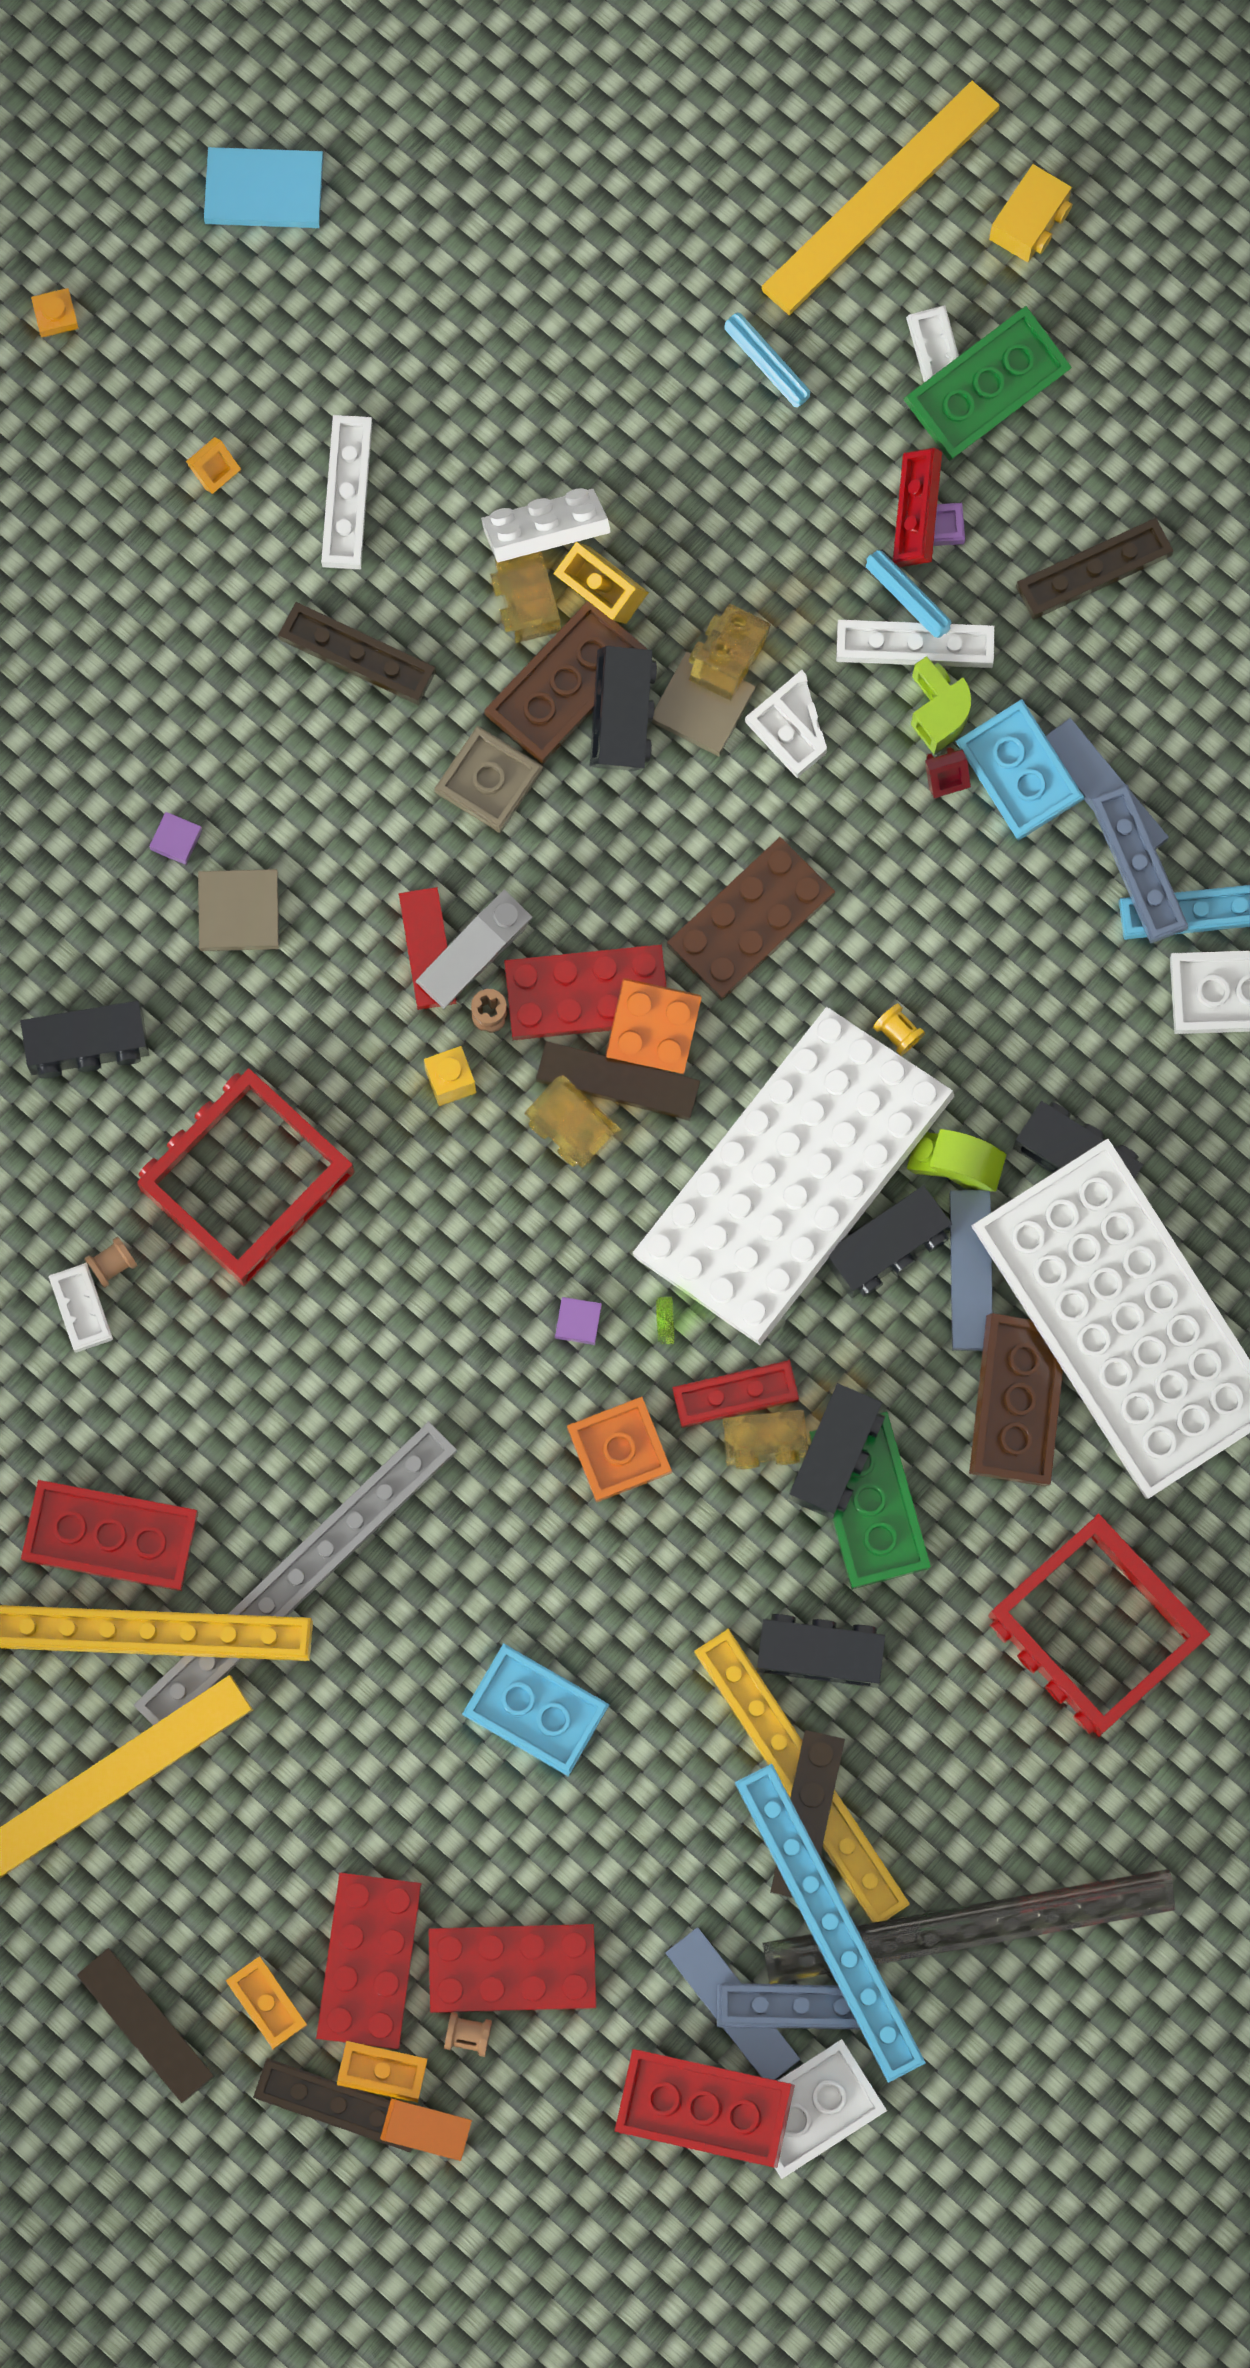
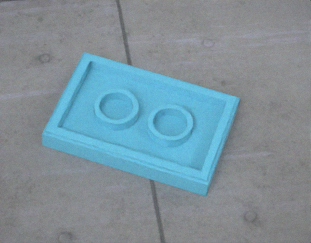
(263, 187)
(1020, 770)
(535, 1709)

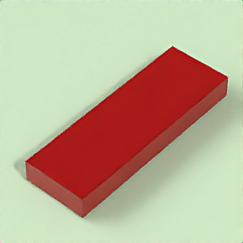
(917, 507)
(423, 935)
(735, 1394)

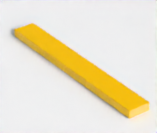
(880, 198)
(155, 1633)
(781, 1746)
(121, 1772)

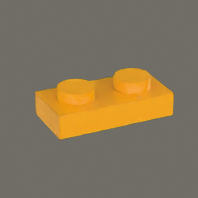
(266, 2002)
(382, 2071)

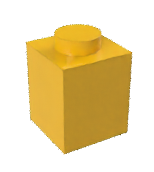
(450, 1076)

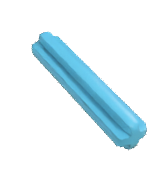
(767, 359)
(908, 594)

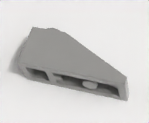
(474, 949)

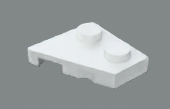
(790, 725)

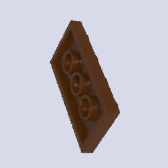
(558, 684)
(750, 918)
(1016, 1403)

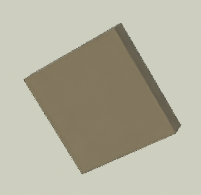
(698, 712)
(488, 779)
(238, 910)

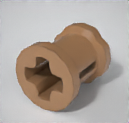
(483, 1020)
(111, 1262)
(468, 2034)

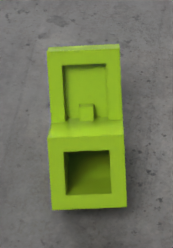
(947, 711)
(959, 1158)

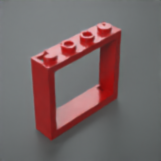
(289, 1222)
(1144, 1579)

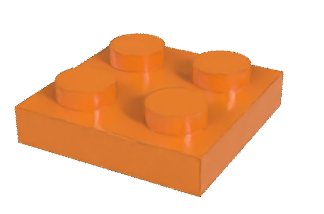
(653, 1026)
(619, 1449)

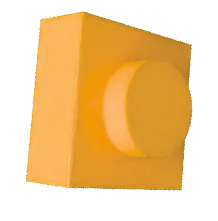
(54, 312)
(213, 465)

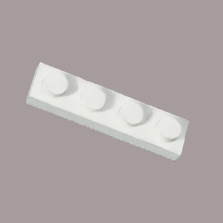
(346, 492)
(911, 642)

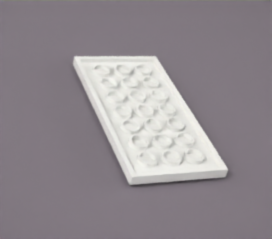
(793, 1175)
(1123, 1316)

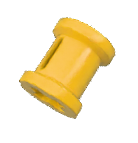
(899, 1029)

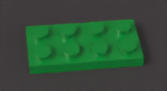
(987, 383)
(880, 1525)

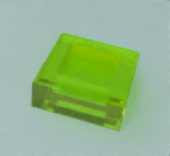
(665, 1320)

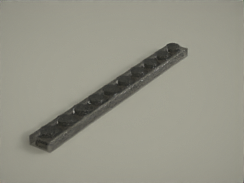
(984, 1923)

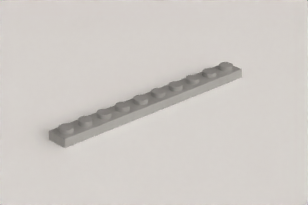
(310, 1562)

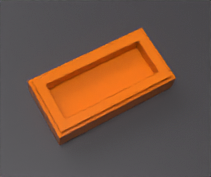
(425, 2129)

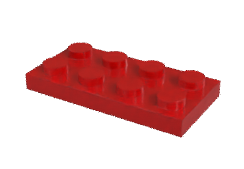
(575, 989)
(109, 1535)
(369, 1961)
(512, 1968)
(704, 2108)

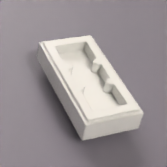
(932, 340)
(80, 1307)

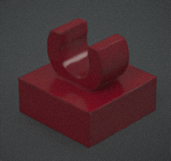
(947, 772)

